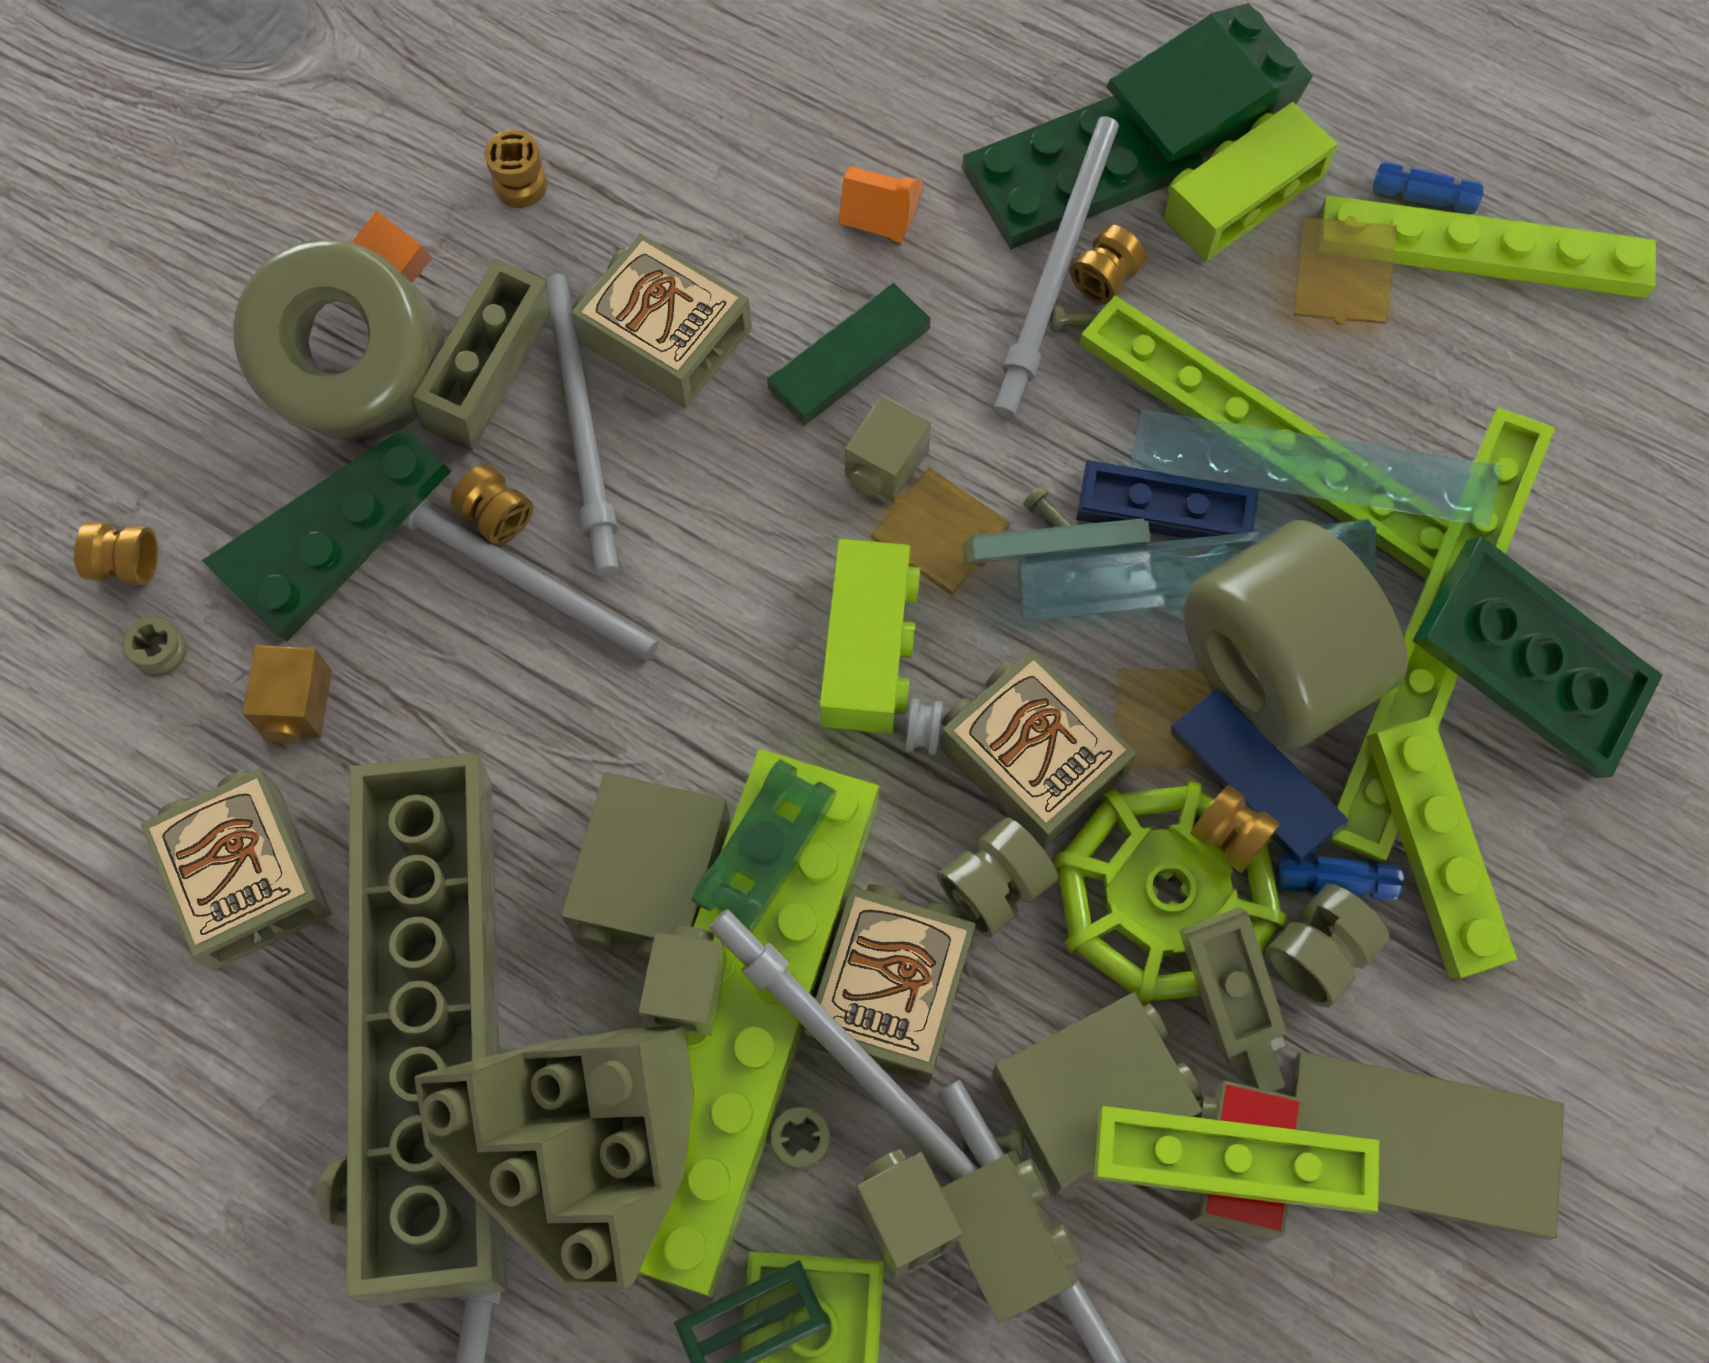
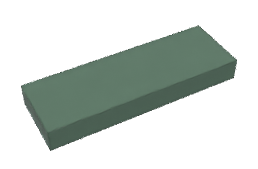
(1054, 540)

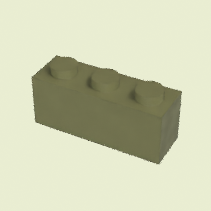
(482, 354)
(906, 1212)

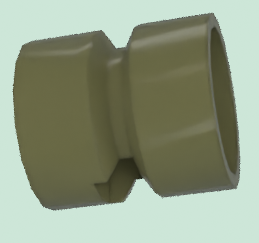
(1001, 873)
(1332, 939)

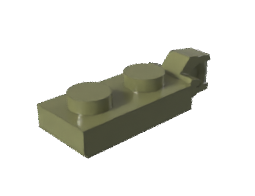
(1237, 995)

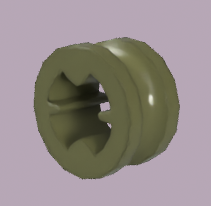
(137, 638)
(797, 1118)

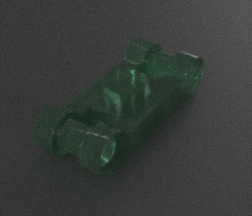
(765, 846)

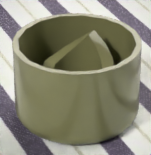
(275, 330)
(1295, 633)

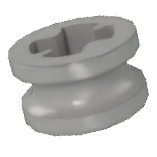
(923, 726)

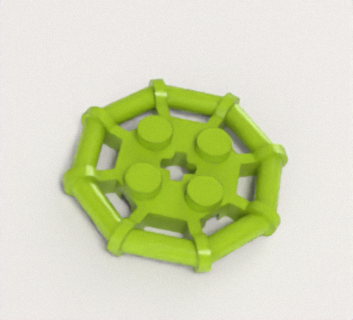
(1133, 897)

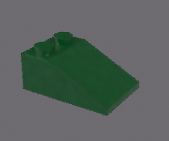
(1210, 82)

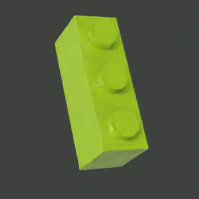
(1248, 180)
(868, 637)

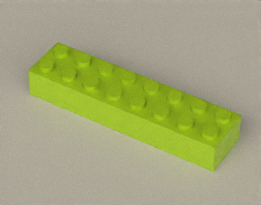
(754, 1037)

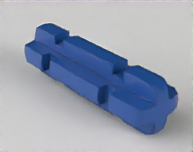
(1428, 188)
(1382, 881)

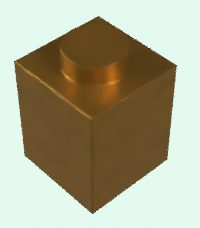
(287, 693)

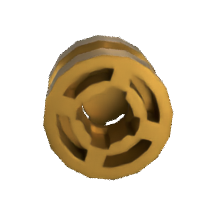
(516, 168)
(1114, 258)
(487, 500)
(108, 553)
(1219, 825)

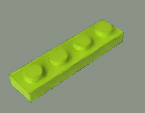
(1441, 848)
(1237, 1160)

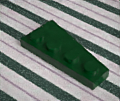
(323, 536)

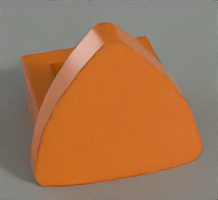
(879, 202)

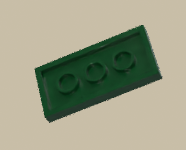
(1033, 173)
(1538, 657)

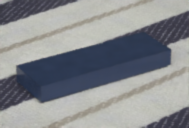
(1167, 501)
(1241, 756)

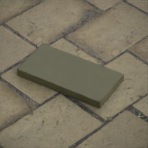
(1443, 1142)

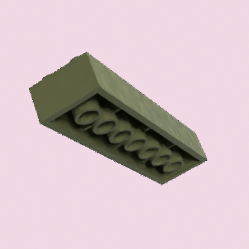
(417, 1005)

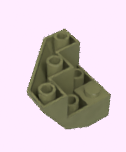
(570, 1145)

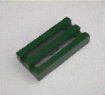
(805, 1298)

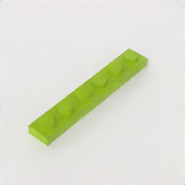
(1509, 247)

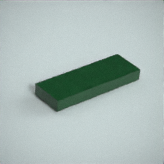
(848, 353)

